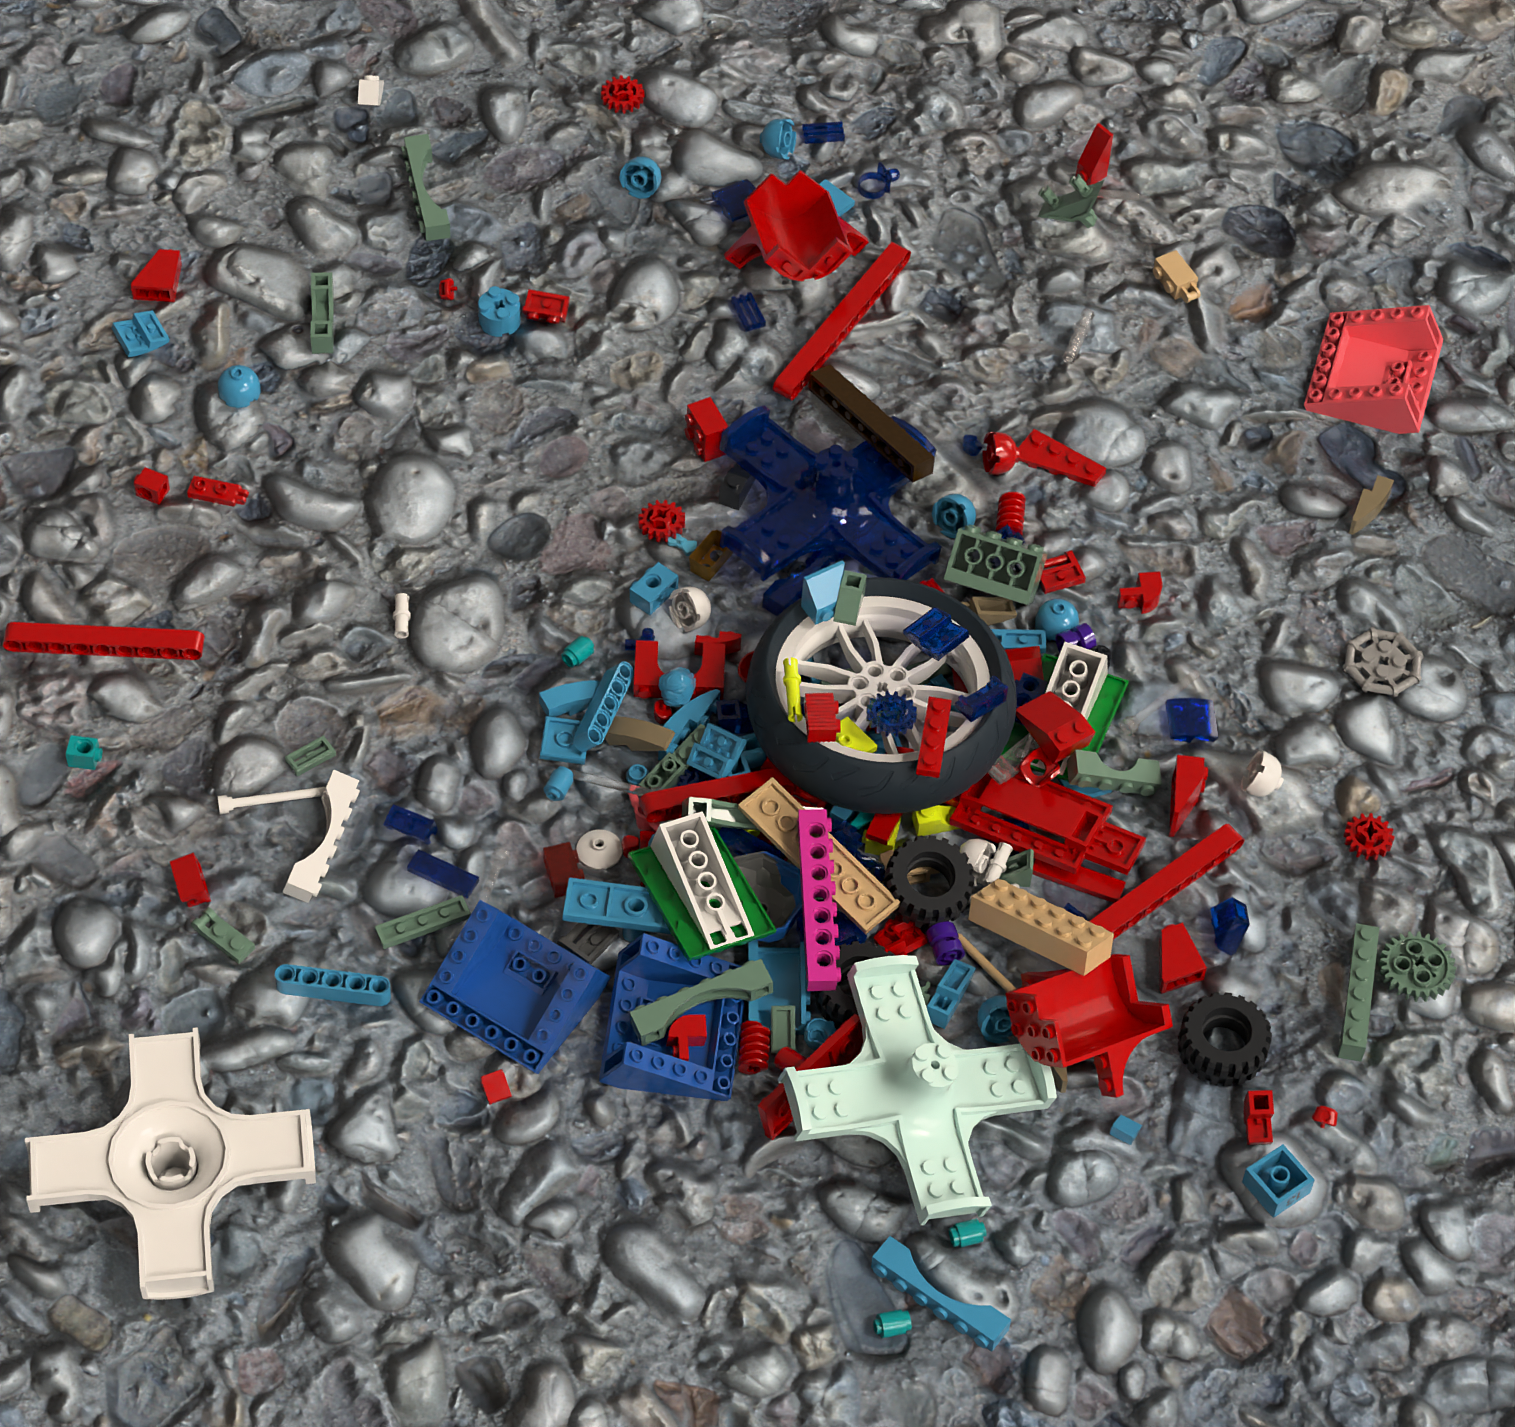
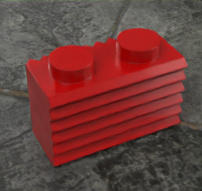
(821, 717)

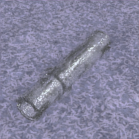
(1081, 330)

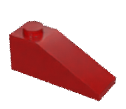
(1096, 156)

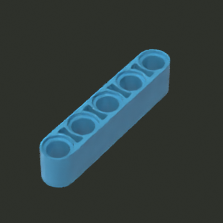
(603, 706)
(341, 992)

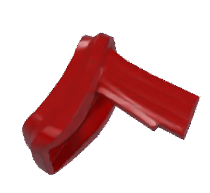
(1051, 770)

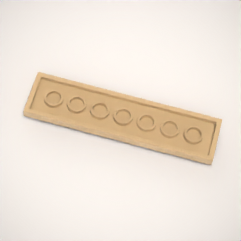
(857, 890)

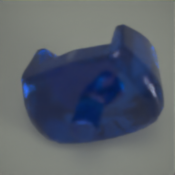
(972, 445)

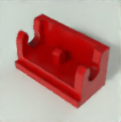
(190, 880)

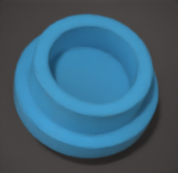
(636, 774)

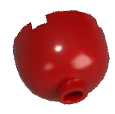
(1000, 453)

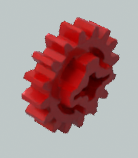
(622, 94)
(661, 520)
(1358, 839)

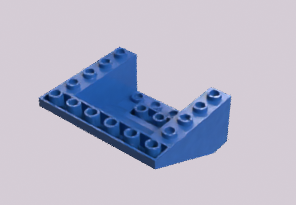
(642, 975)
(513, 987)

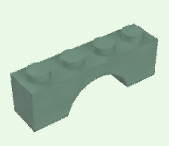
(322, 313)
(1089, 771)

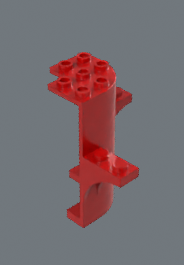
(795, 230)
(1078, 1017)

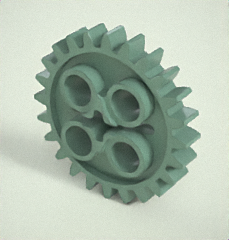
(1417, 966)

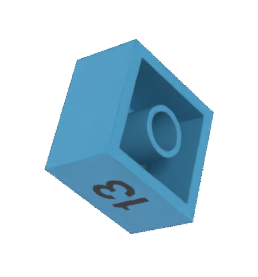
(1278, 1180)

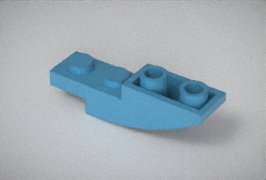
(689, 718)

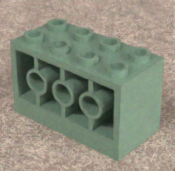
(993, 579)

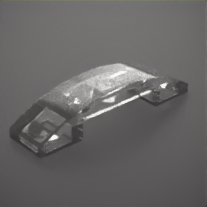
(1008, 764)

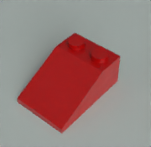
(1055, 726)
(1186, 786)

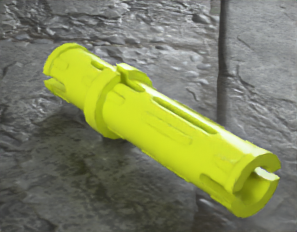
(792, 681)

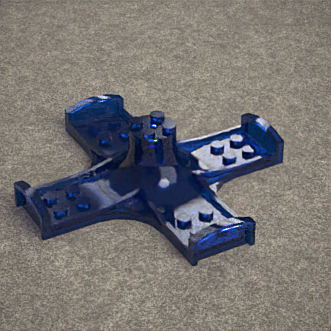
(821, 502)

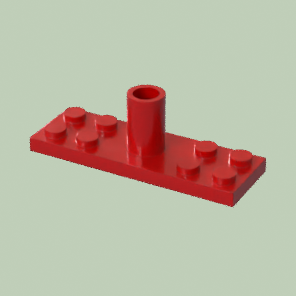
(836, 1051)

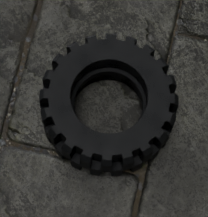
(941, 857)
(835, 1003)
(1229, 1013)

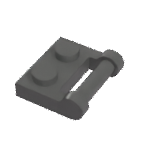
(591, 944)

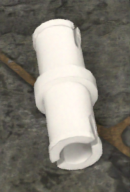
(401, 615)
(997, 864)

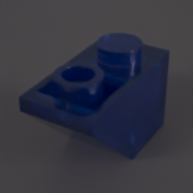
(1229, 924)

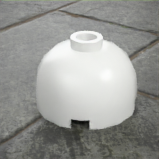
(689, 608)
(1263, 775)
(979, 854)

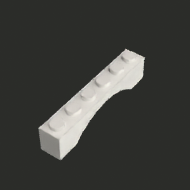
(336, 800)

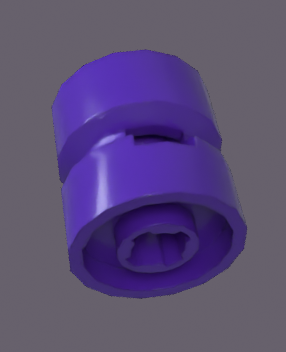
(1080, 636)
(945, 943)

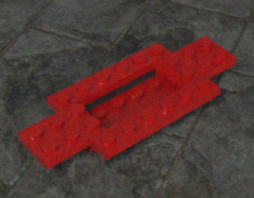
(1053, 809)

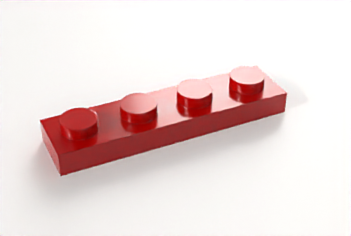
(933, 737)

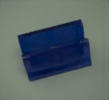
(983, 699)
(410, 823)

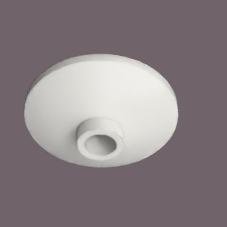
(599, 857)

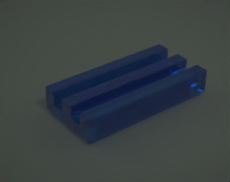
(823, 132)
(743, 299)

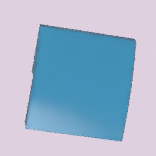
(140, 334)
(716, 751)

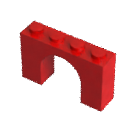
(648, 672)

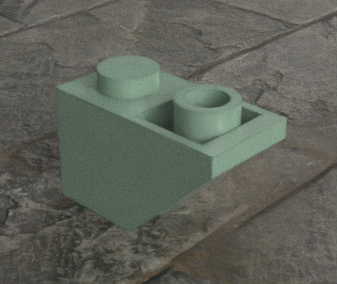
(850, 597)

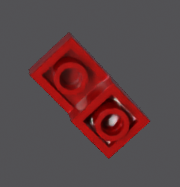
(730, 639)

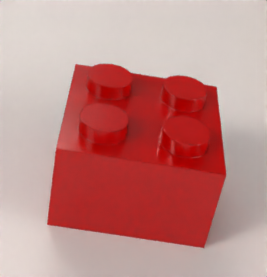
(705, 428)

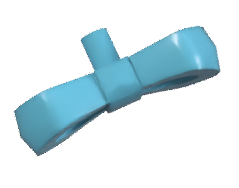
(682, 543)

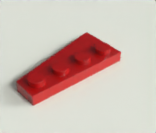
(1047, 453)

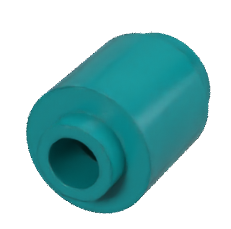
(577, 651)
(967, 1233)
(892, 1323)

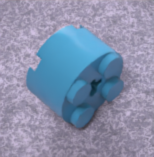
(499, 311)

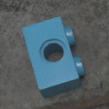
(663, 583)

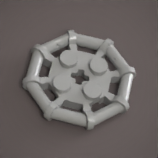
(1387, 652)

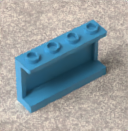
(789, 980)

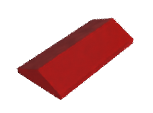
(1021, 660)

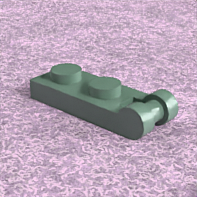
(223, 935)

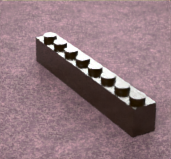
(871, 423)

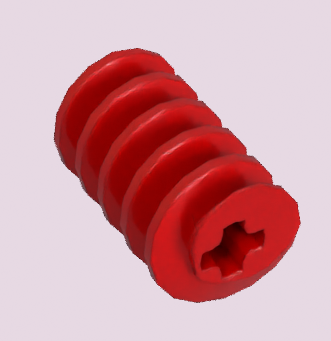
(1011, 511)
(753, 1048)

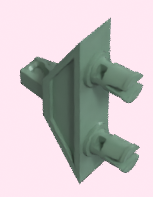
(1073, 205)

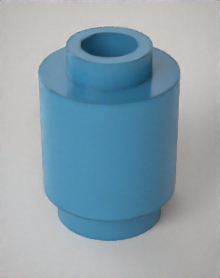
(559, 783)

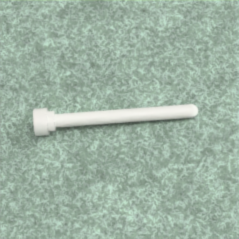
(227, 803)

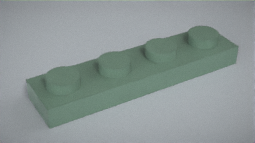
(422, 922)

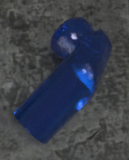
(647, 635)

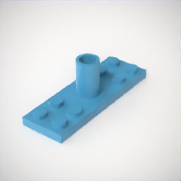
(613, 906)

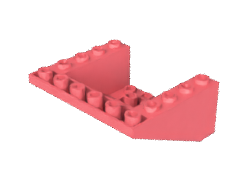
(1376, 367)

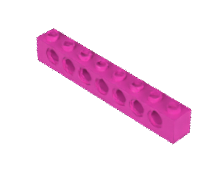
(817, 976)

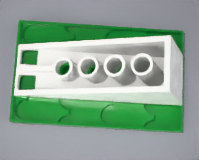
(1084, 683)
(700, 888)

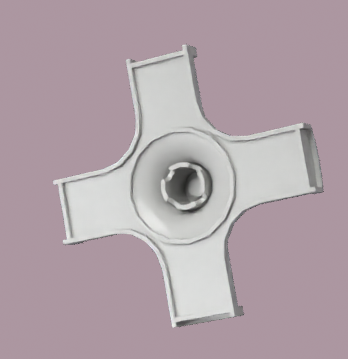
(170, 1162)

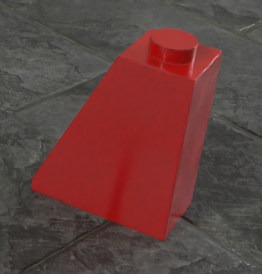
(159, 277)
(1178, 959)

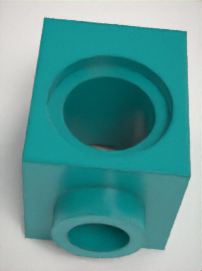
(79, 745)

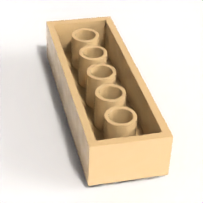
(1041, 926)

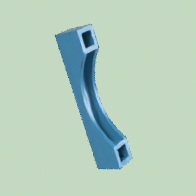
(979, 1322)

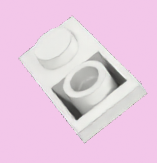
(370, 90)

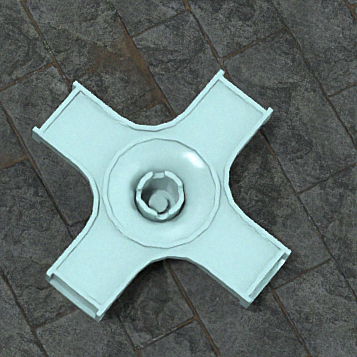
(915, 1090)

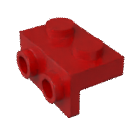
(546, 306)

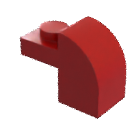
(1144, 595)
(685, 1032)
(1257, 1117)

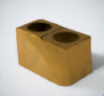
(704, 548)

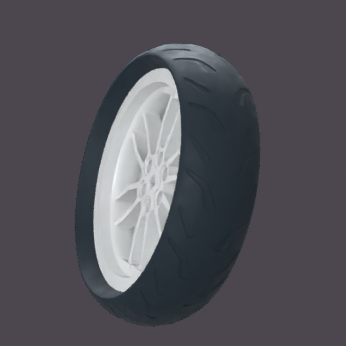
(861, 778)

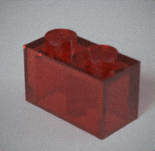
(560, 866)

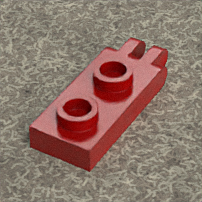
(217, 491)

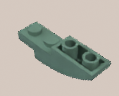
(669, 769)

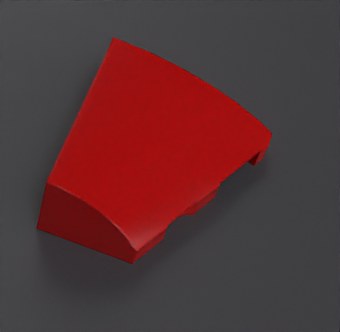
(900, 936)

